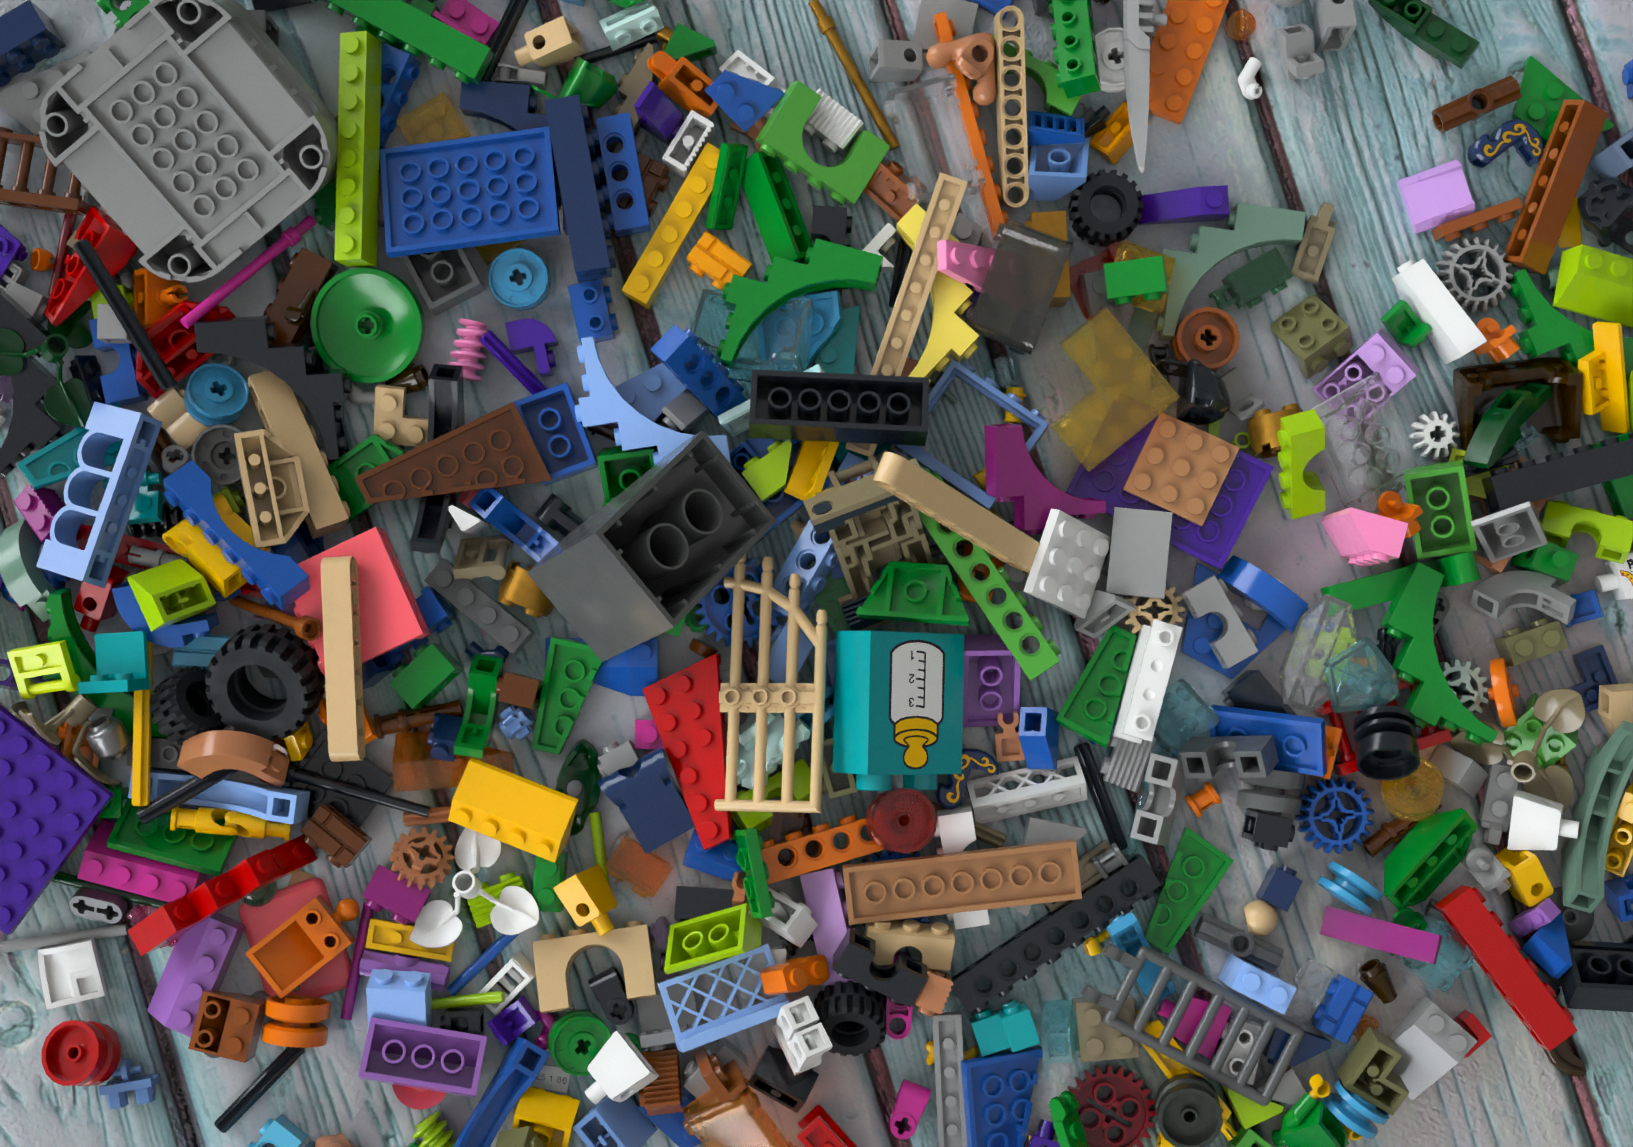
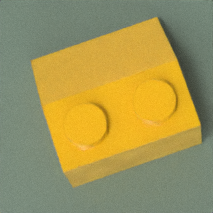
(548, 1115)

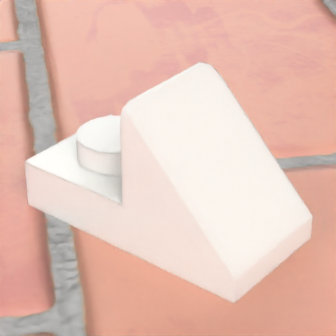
(883, 242)

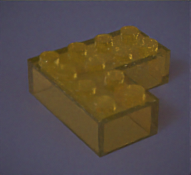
(1124, 395)

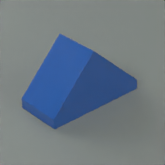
(1550, 948)

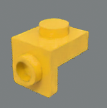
(299, 743)

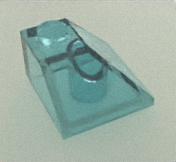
(1360, 678)

